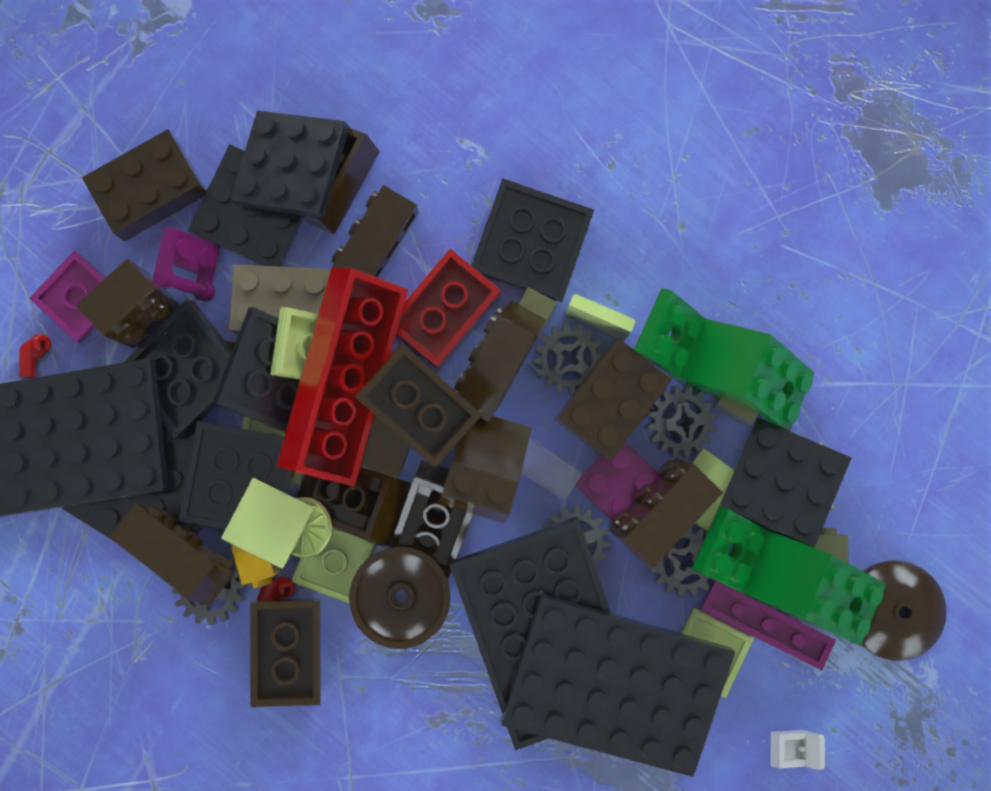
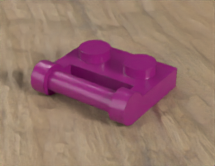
(190, 254)

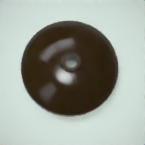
(382, 615)
(916, 633)

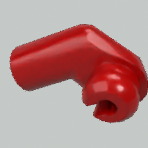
(30, 353)
(280, 588)

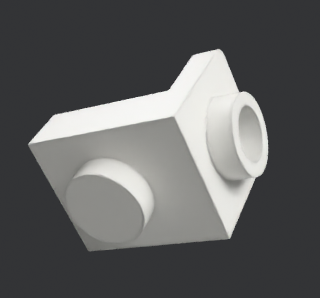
(797, 749)

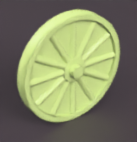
(316, 531)

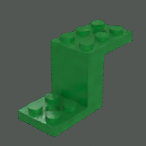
(725, 360)
(790, 576)

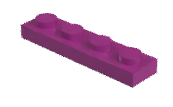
(767, 624)

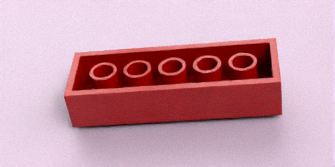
(346, 348)

